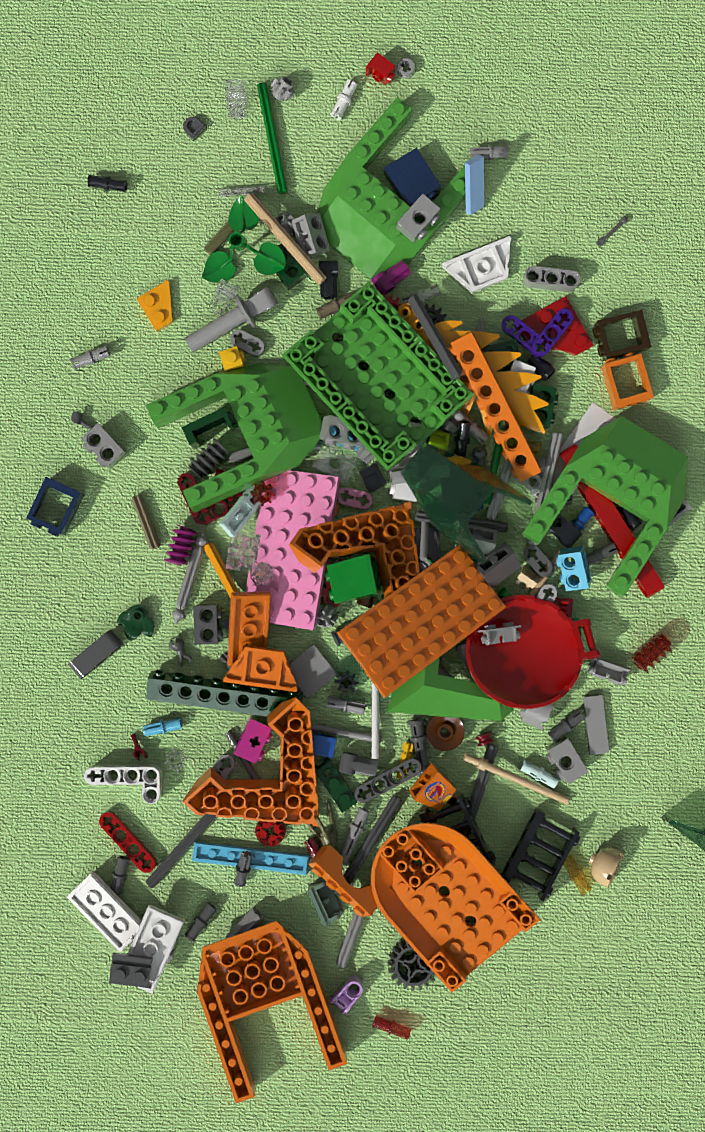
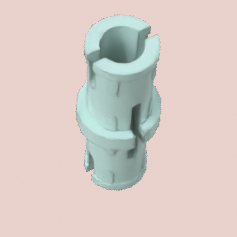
(539, 774)

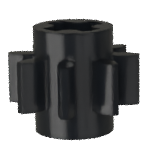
(350, 686)

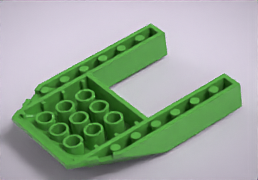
(364, 214)
(272, 414)
(632, 472)

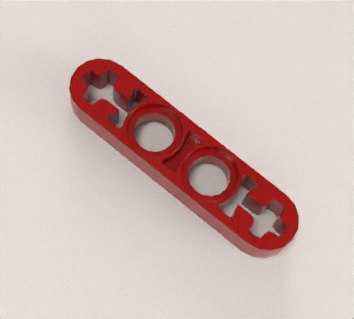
(130, 839)

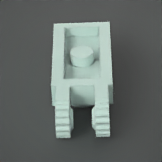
(239, 514)

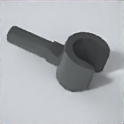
(76, 418)

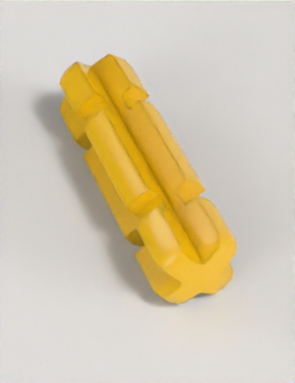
(405, 755)

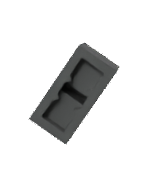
(201, 624)

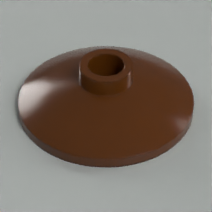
(451, 739)

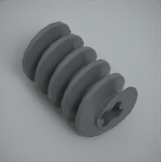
(208, 459)

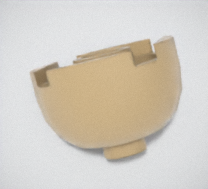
(605, 865)

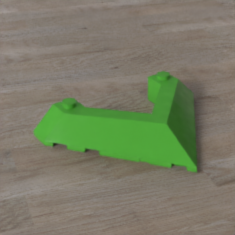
(445, 697)

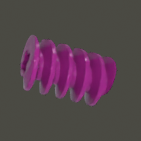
(181, 545)

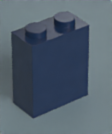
(412, 178)

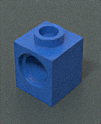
(323, 744)

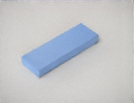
(474, 184)

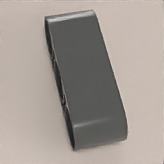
(95, 654)

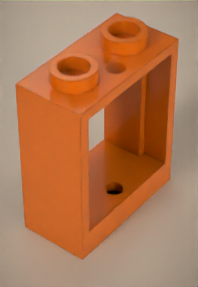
(611, 387)

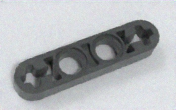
(389, 782)

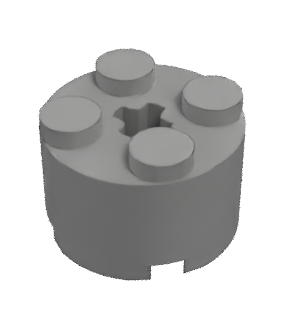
(536, 716)

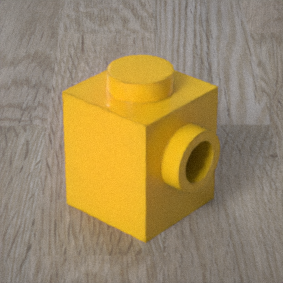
(232, 358)

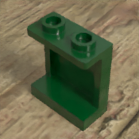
(205, 424)

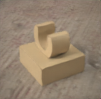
(527, 576)

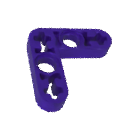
(536, 338)

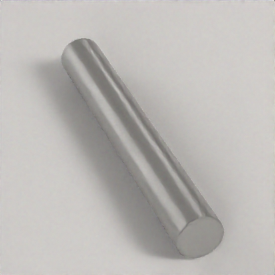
(424, 541)

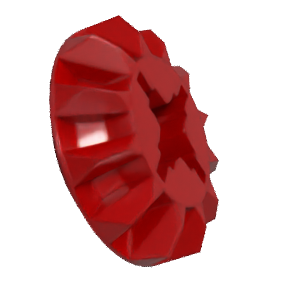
(272, 840)

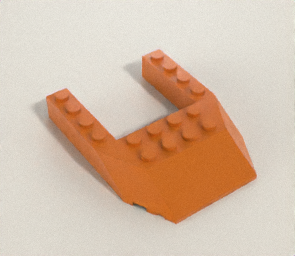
(255, 974)

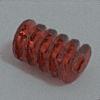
(652, 652)

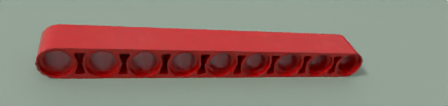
(615, 529)

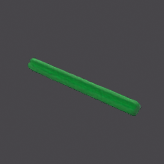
(272, 138)

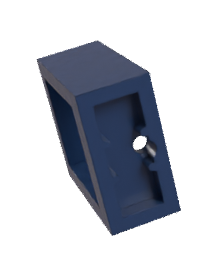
(70, 513)

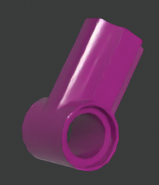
(387, 280)

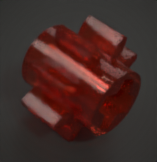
(265, 489)

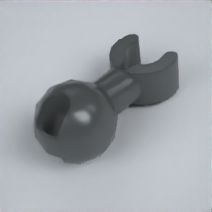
(480, 456)
(178, 647)

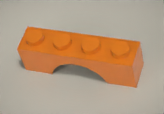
(328, 865)

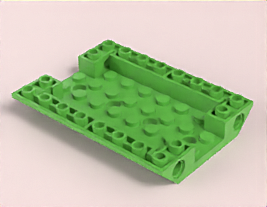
(396, 362)

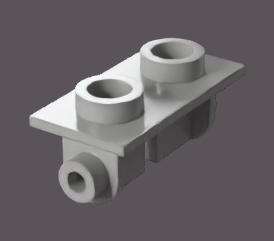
(507, 631)
(602, 669)

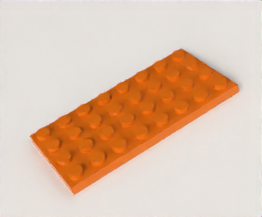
(421, 621)

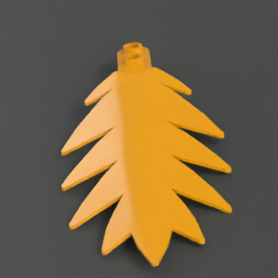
(520, 403)

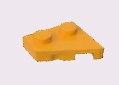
(158, 305)

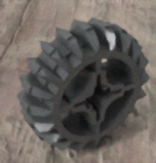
(408, 979)

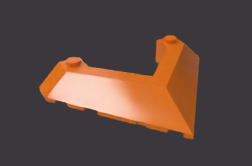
(384, 531)
(285, 799)

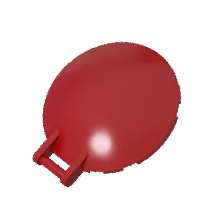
(540, 663)

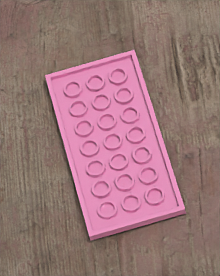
(298, 503)

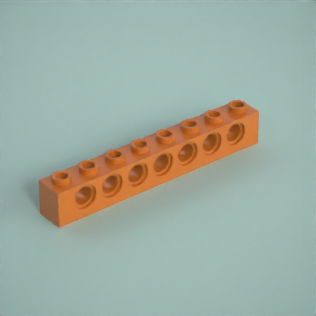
(531, 466)

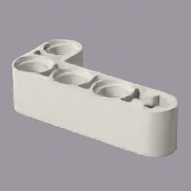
(124, 778)

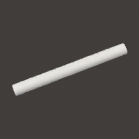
(375, 722)

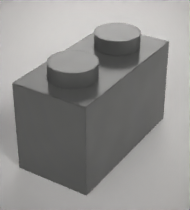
(499, 565)

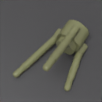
(326, 836)

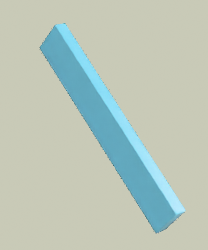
(261, 858)

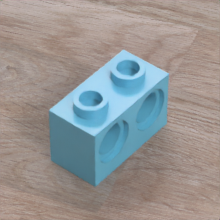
(579, 568)

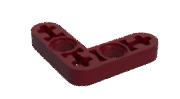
(208, 519)

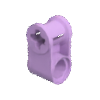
(344, 996)

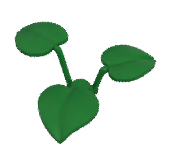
(269, 258)

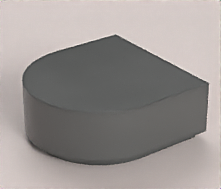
(193, 127)

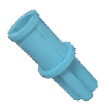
(162, 726)

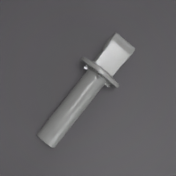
(241, 313)

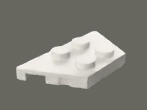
(481, 266)

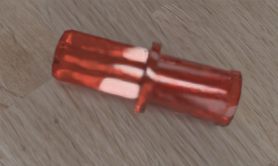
(391, 1027)

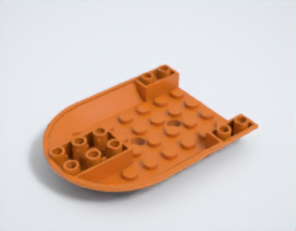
(434, 921)

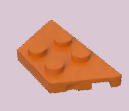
(262, 669)

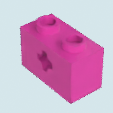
(244, 747)

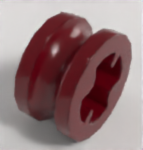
(484, 738)

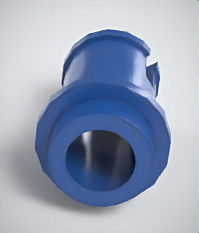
(582, 518)

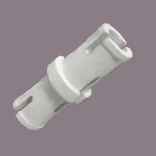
(344, 99)

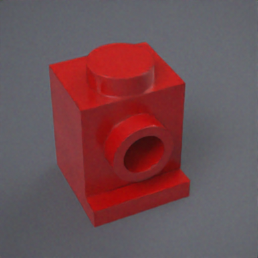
(381, 69)

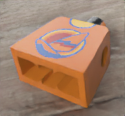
(433, 789)

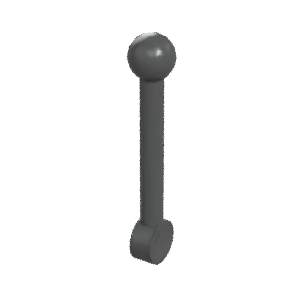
(600, 242)

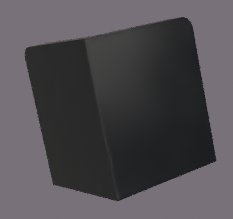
(372, 478)

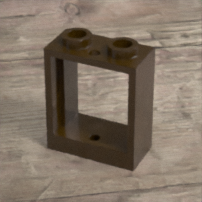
(640, 332)

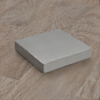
(312, 671)

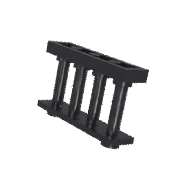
(465, 805)
(529, 838)

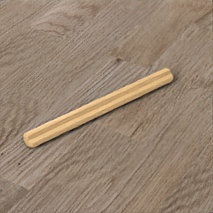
(287, 241)

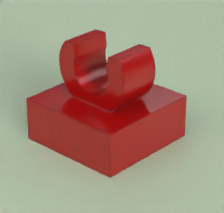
(565, 604)

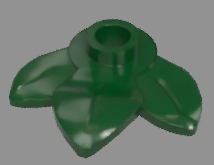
(136, 625)

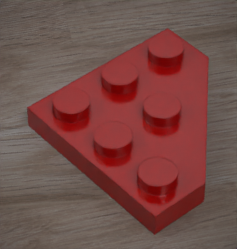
(572, 341)

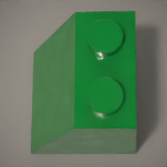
(353, 579)

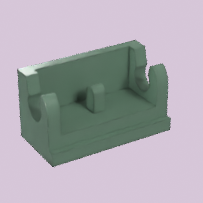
(325, 902)

